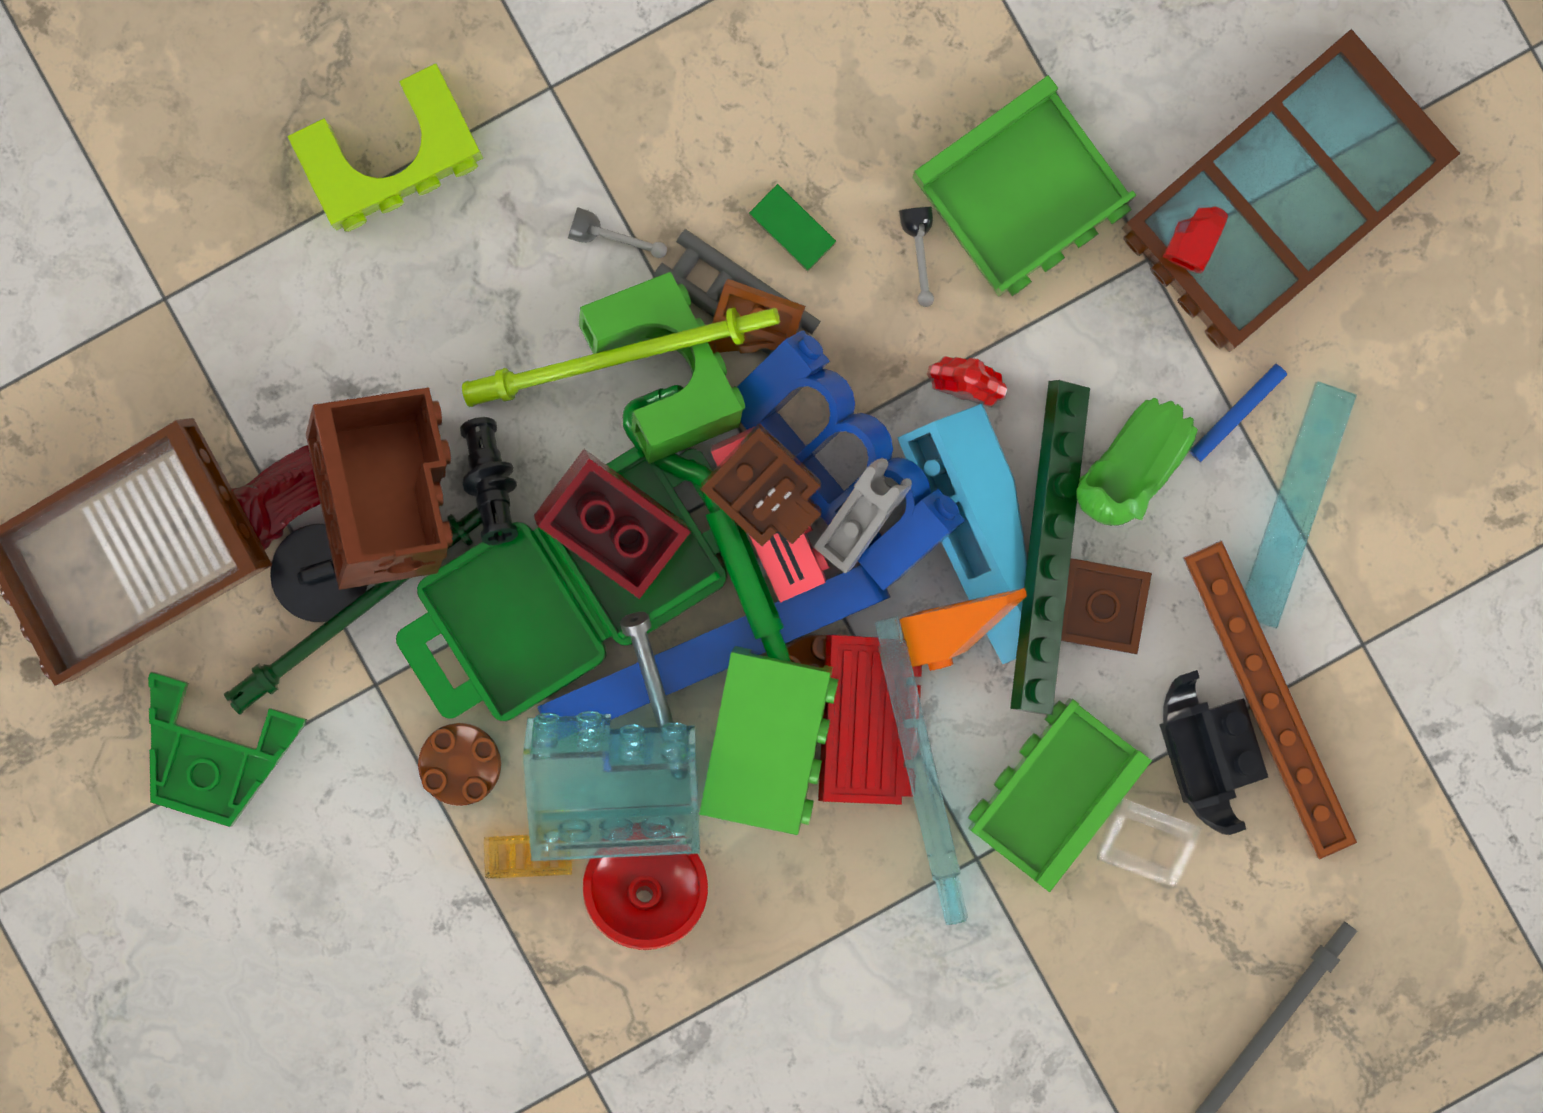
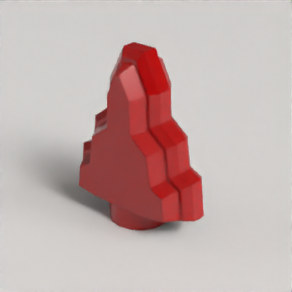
(968, 380)

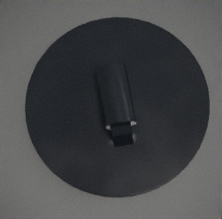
(306, 576)

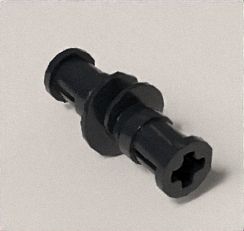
(489, 481)

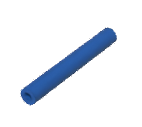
(1237, 413)

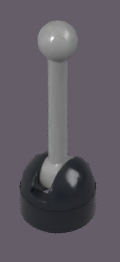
(917, 223)

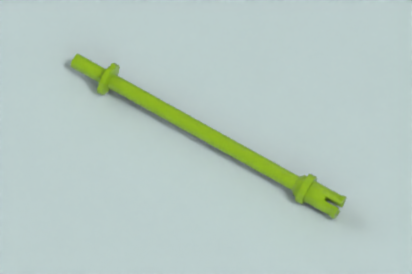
(506, 384)

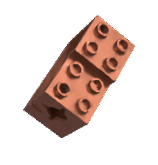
(380, 485)

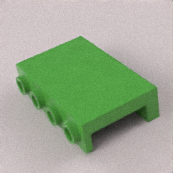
(767, 742)
(1058, 793)

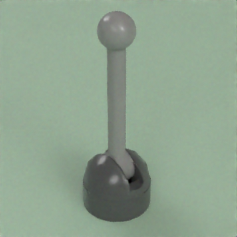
(587, 228)

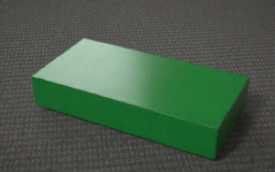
(792, 227)

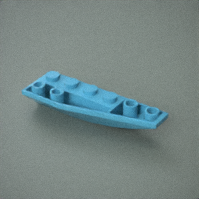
(989, 546)

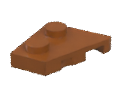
(749, 301)

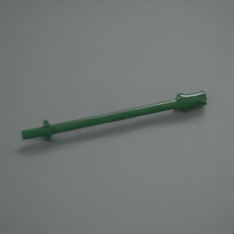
(267, 677)

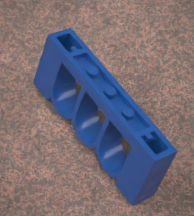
(927, 515)

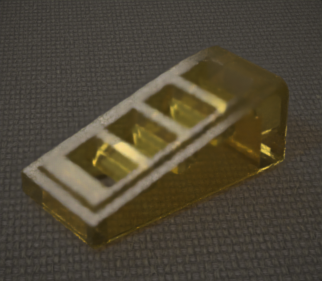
(491, 859)

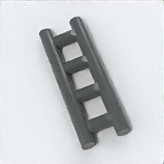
(709, 300)

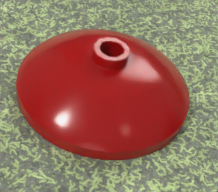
(676, 905)

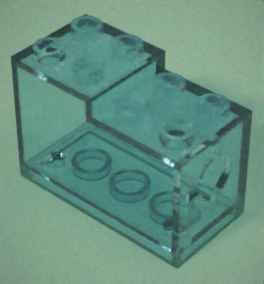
(610, 788)

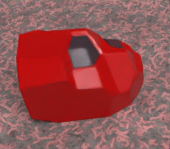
(1196, 239)

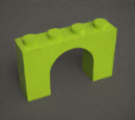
(444, 150)

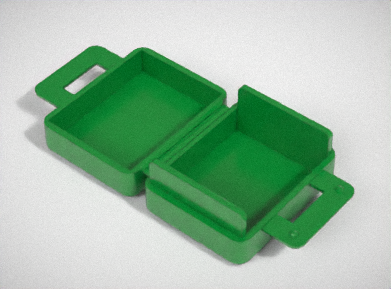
(537, 613)

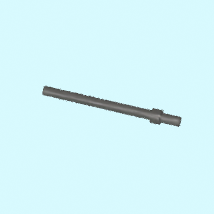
(1324, 960)

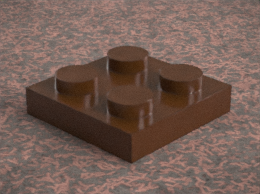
(1105, 606)

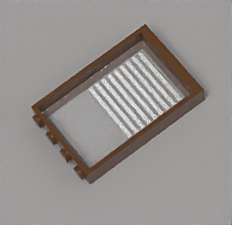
(126, 551)

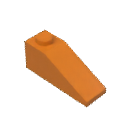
(952, 629)

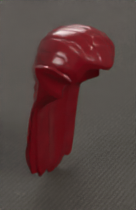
(279, 495)

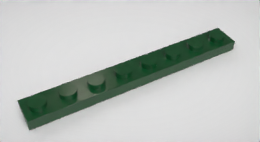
(1050, 548)

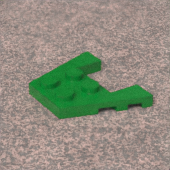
(205, 772)

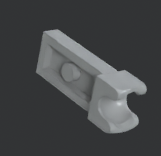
(861, 516)

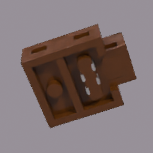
(764, 488)

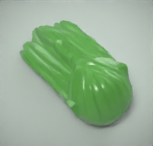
(1136, 463)

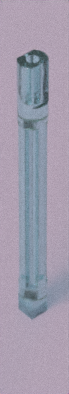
(921, 769)

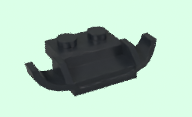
(1210, 752)

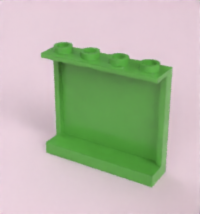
(1023, 188)

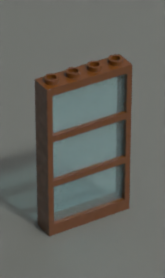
(1296, 187)

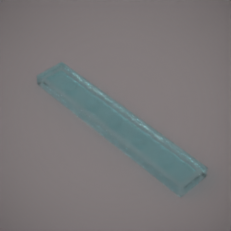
(1298, 501)

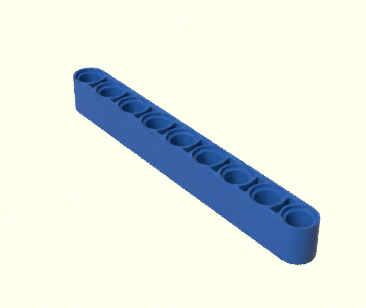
(712, 650)

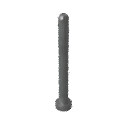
(636, 626)

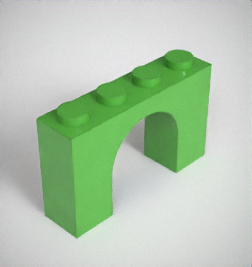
(705, 404)

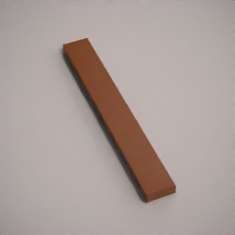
(1269, 699)

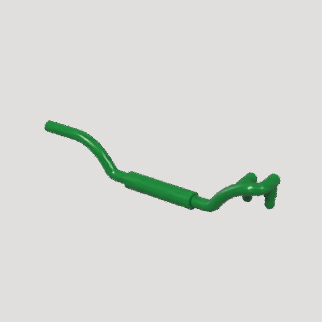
(729, 537)

